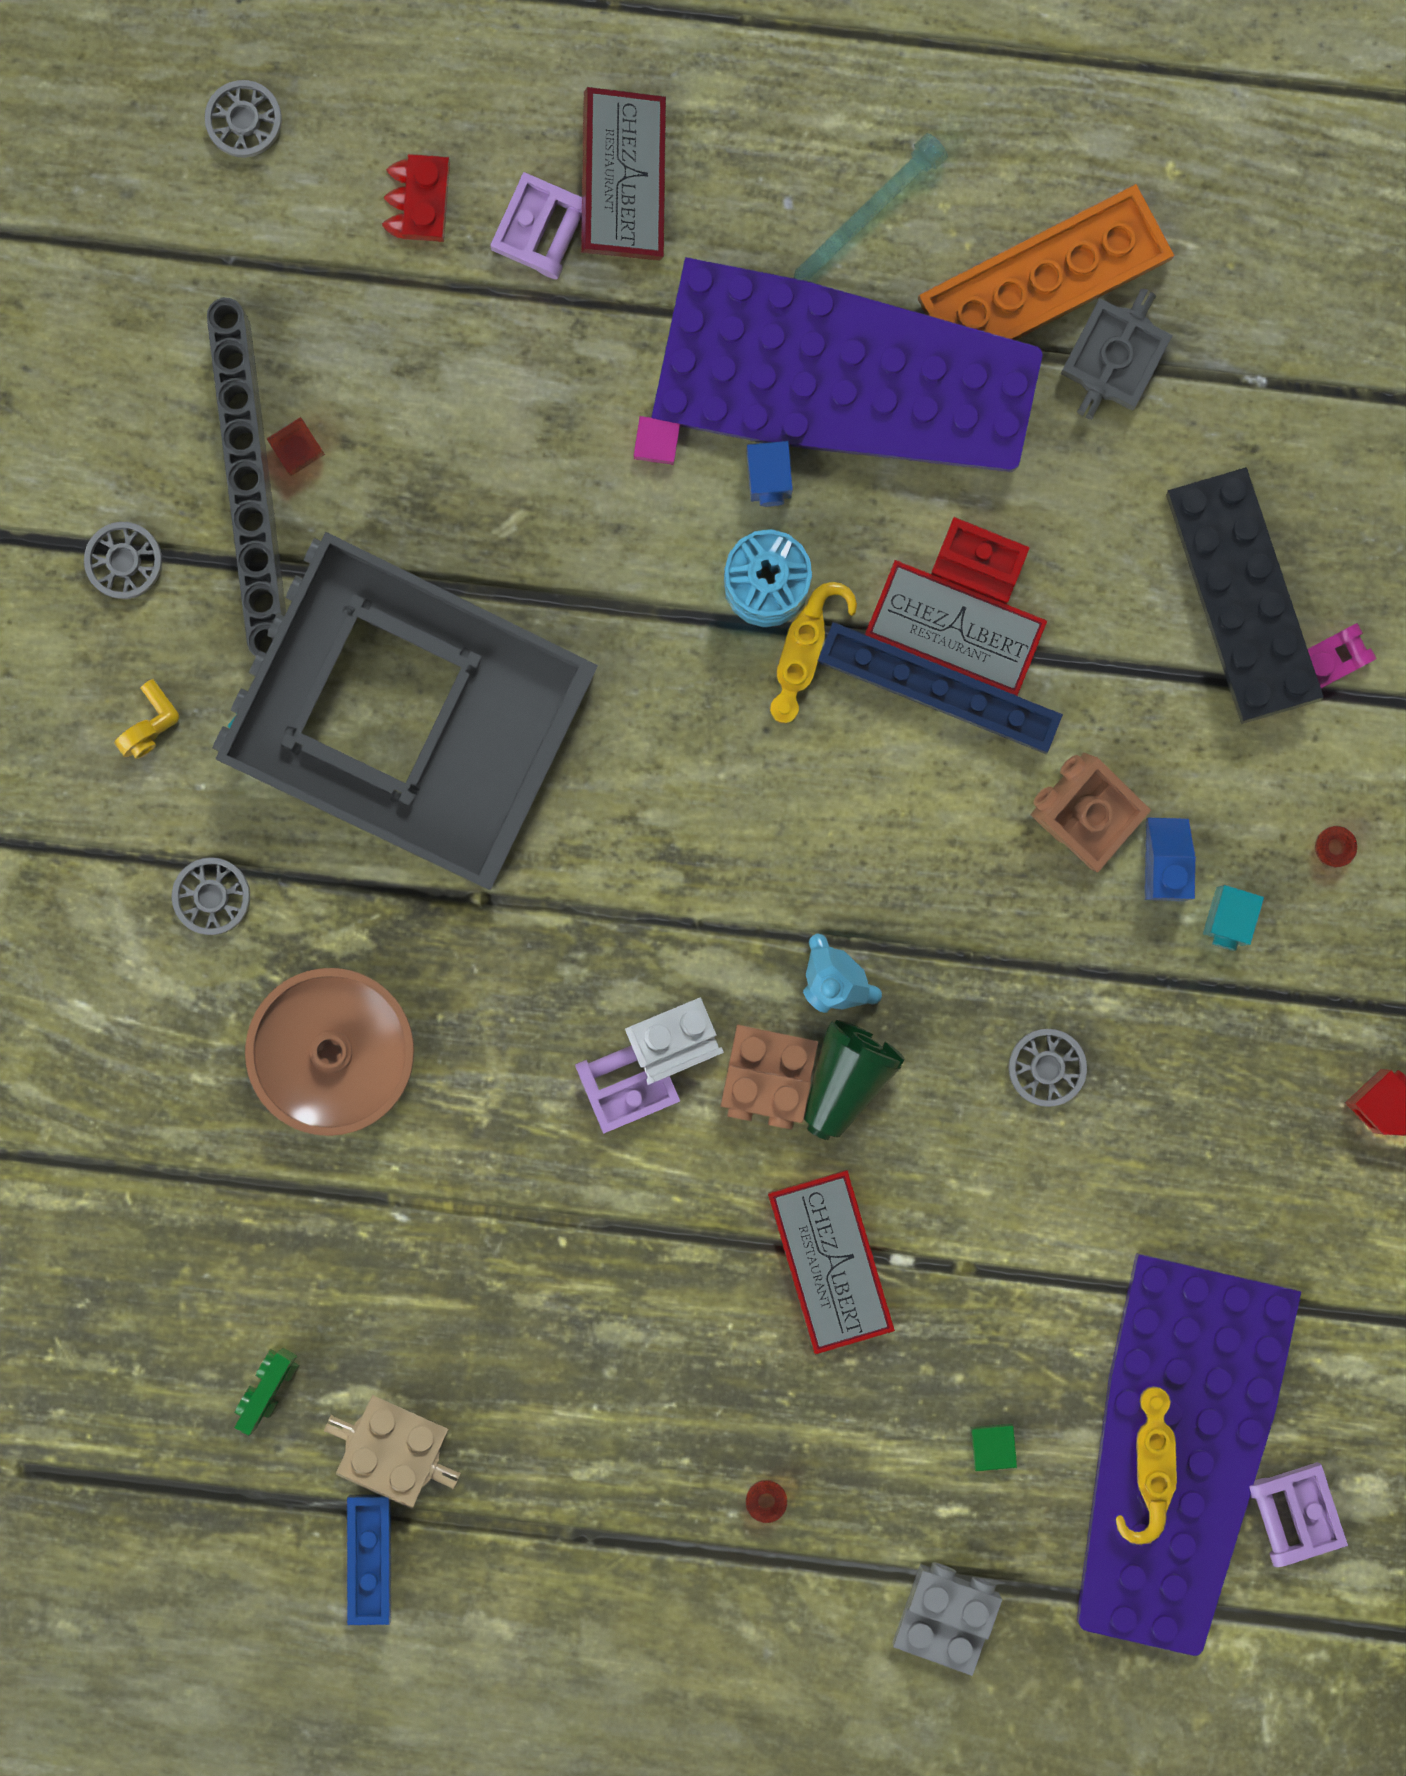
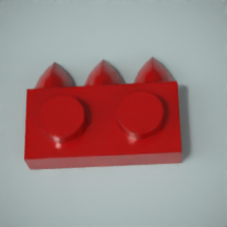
(421, 199)

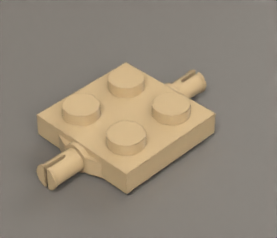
(392, 1451)

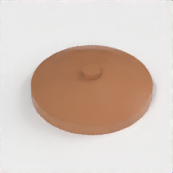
(329, 1051)

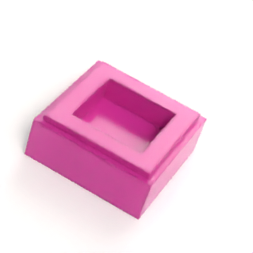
(656, 440)

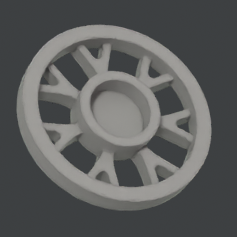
(243, 118)
(123, 560)
(210, 896)
(1047, 1067)

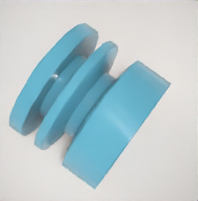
(755, 598)

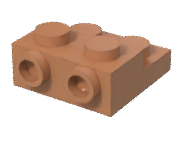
(1089, 810)
(768, 1076)

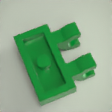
(260, 1401)

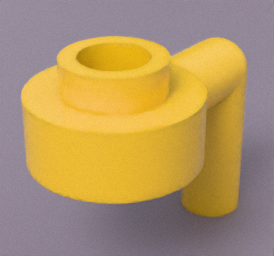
(140, 737)

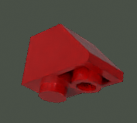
(1382, 1103)

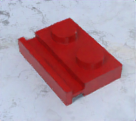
(980, 560)

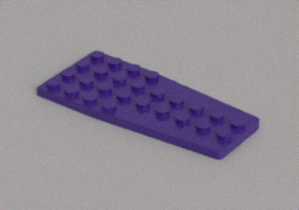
(840, 372)
(1222, 1360)

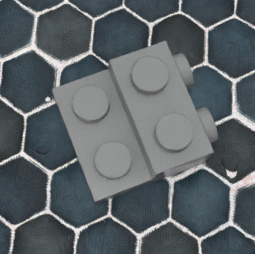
(947, 1618)

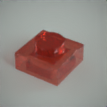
(295, 446)

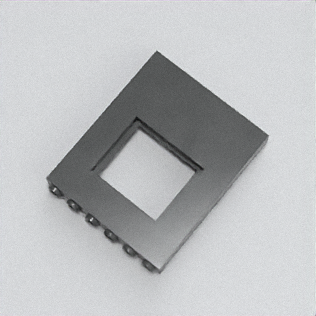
(482, 750)

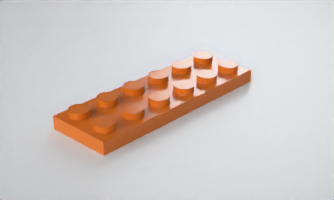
(1055, 270)

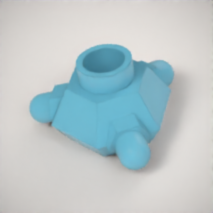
(836, 979)

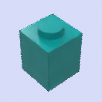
(1232, 917)

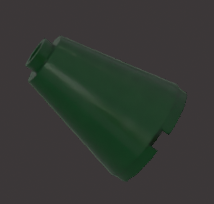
(847, 1078)

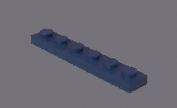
(940, 688)

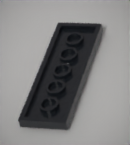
(1244, 595)

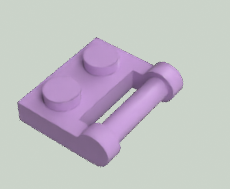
(527, 220)
(625, 1099)
(1310, 1509)

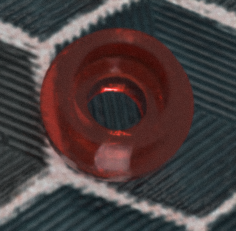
(1347, 841)
(763, 1514)

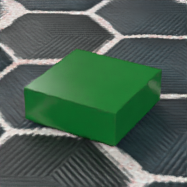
(993, 1447)

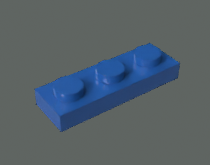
(368, 1559)

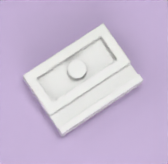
(674, 1040)

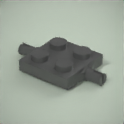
(1116, 354)

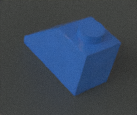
(1169, 860)

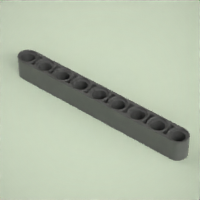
(242, 462)

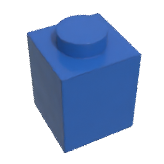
(769, 473)

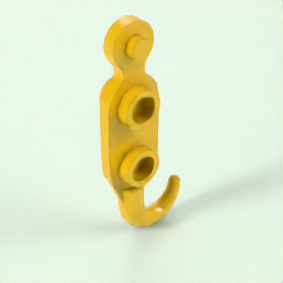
(803, 649)
(1154, 1466)

